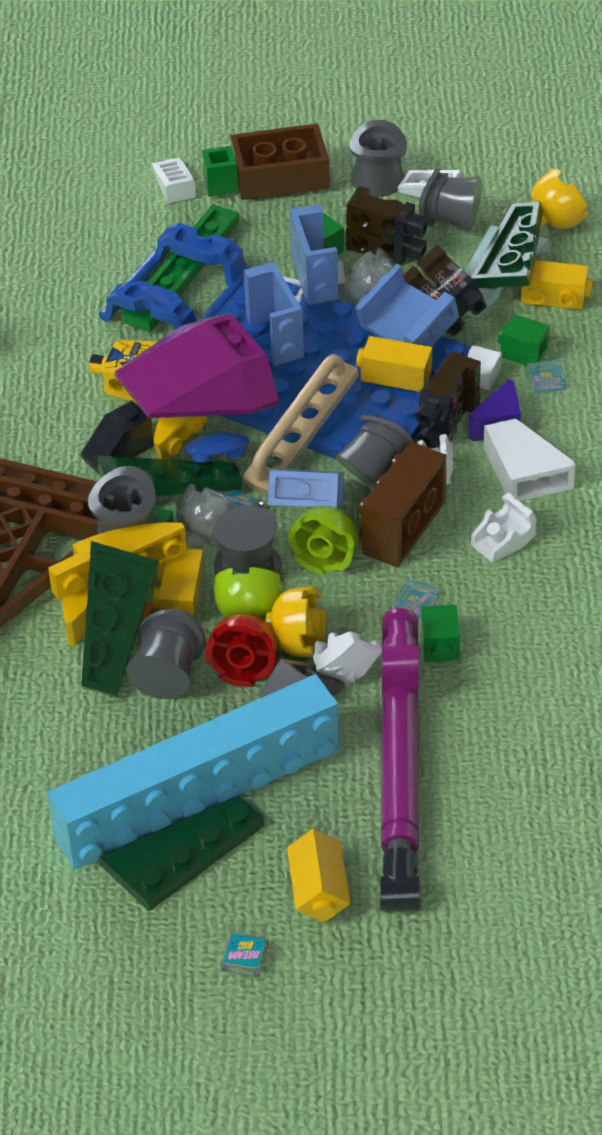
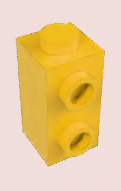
(558, 285)
(395, 363)
(180, 582)
(318, 875)

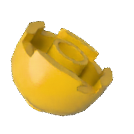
(560, 202)
(298, 621)

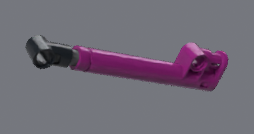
(400, 761)

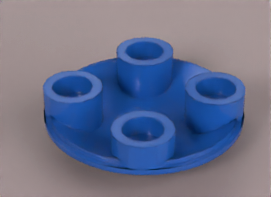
(215, 444)

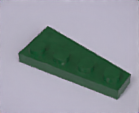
(512, 249)
(174, 476)
(115, 606)
(178, 853)

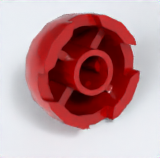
(242, 649)

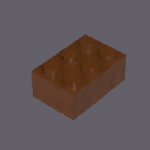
(280, 161)
(403, 504)

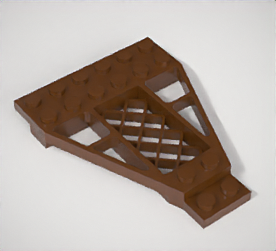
(42, 504)

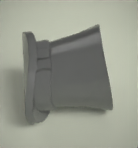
(378, 156)
(451, 199)
(373, 448)
(123, 499)
(246, 540)
(166, 652)

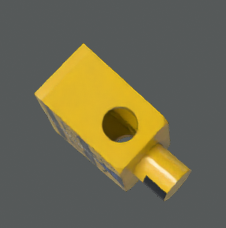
(120, 354)

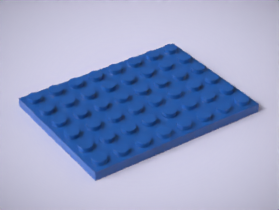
(330, 330)

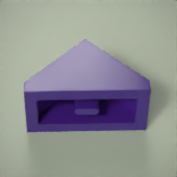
(498, 407)

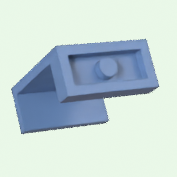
(313, 264)
(273, 301)
(405, 313)
(305, 488)

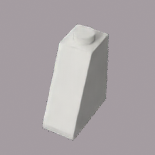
(526, 462)

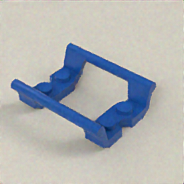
(164, 303)

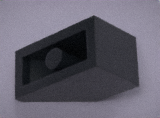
(120, 434)

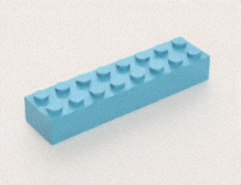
(194, 771)

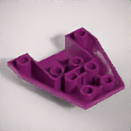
(201, 372)

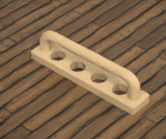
(331, 371)

